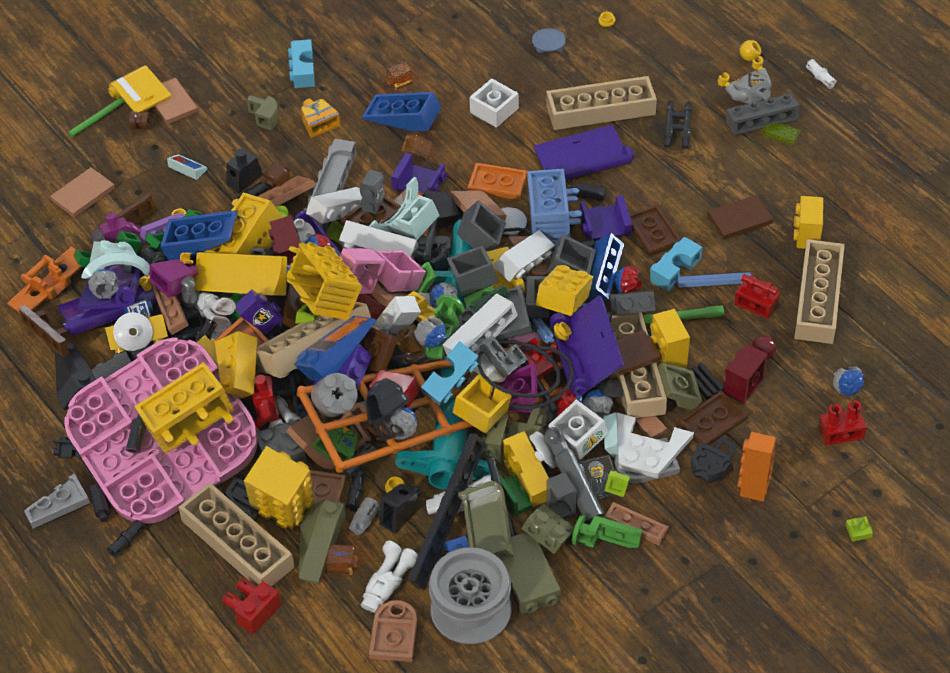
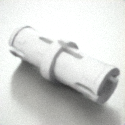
(821, 74)

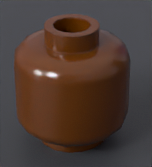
(277, 175)

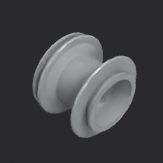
(470, 578)

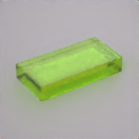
(781, 132)

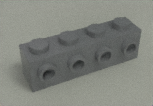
(757, 114)

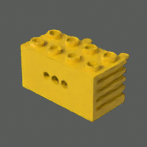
(252, 227)
(323, 281)
(178, 409)

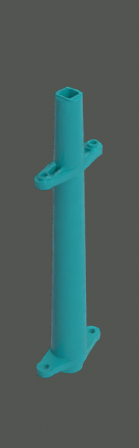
(442, 459)

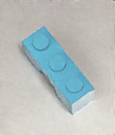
(301, 63)
(665, 272)
(440, 388)

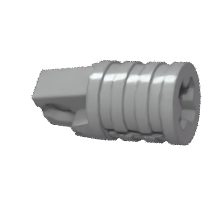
(364, 515)

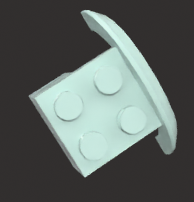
(413, 216)
(107, 253)

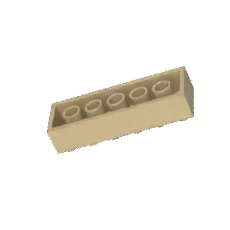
(601, 102)
(819, 291)
(280, 353)
(642, 387)
(236, 536)

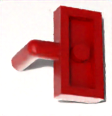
(543, 365)

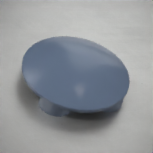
(548, 40)

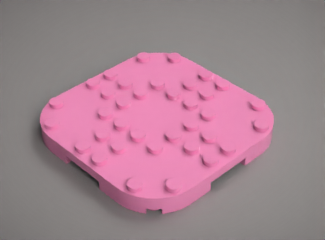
(151, 483)

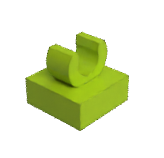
(617, 483)
(859, 528)

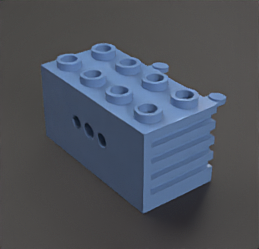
(550, 203)

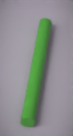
(96, 117)

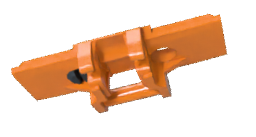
(49, 287)

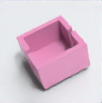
(357, 259)
(400, 271)

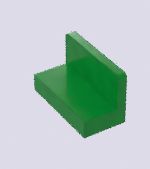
(515, 496)

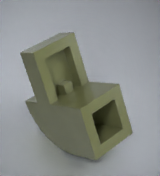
(265, 111)
(535, 424)

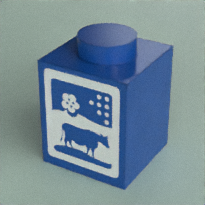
(140, 306)

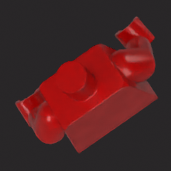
(264, 400)

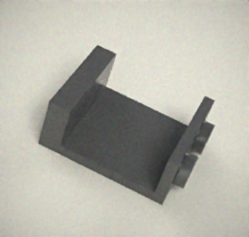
(632, 302)

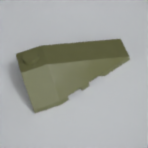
(317, 530)

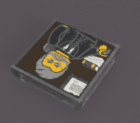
(597, 474)

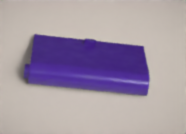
(584, 152)
(123, 298)
(84, 320)
(589, 347)

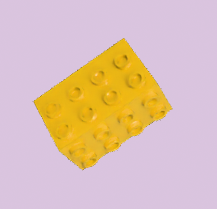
(280, 488)

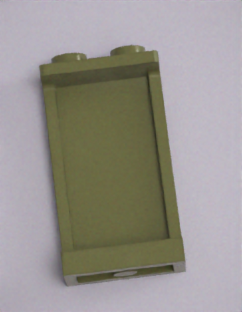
(487, 519)
(531, 575)

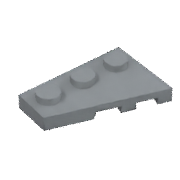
(60, 502)

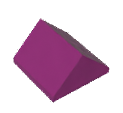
(524, 382)

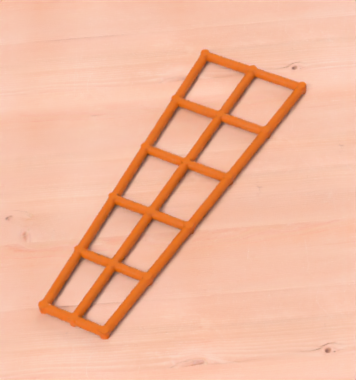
(394, 447)

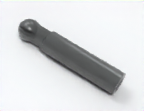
(569, 464)

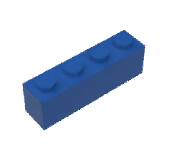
(604, 266)

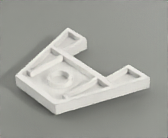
(646, 454)

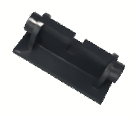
(65, 448)

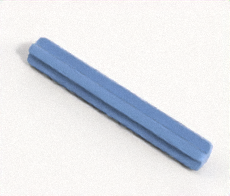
(710, 280)
(543, 330)

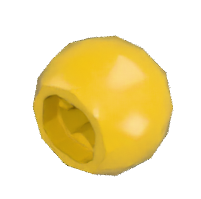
(749, 50)

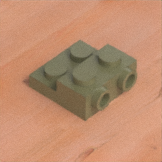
(680, 385)
(494, 440)
(548, 528)

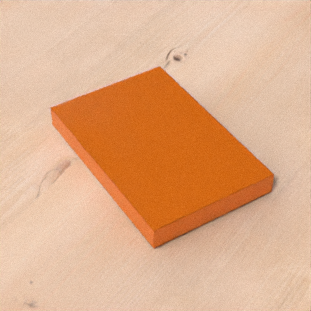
(498, 181)

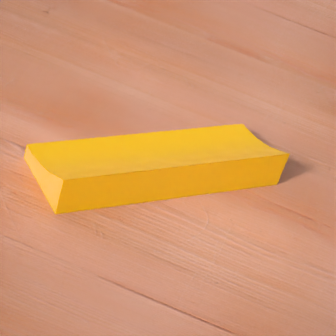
(241, 273)

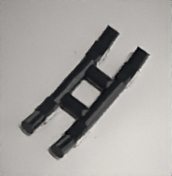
(685, 127)

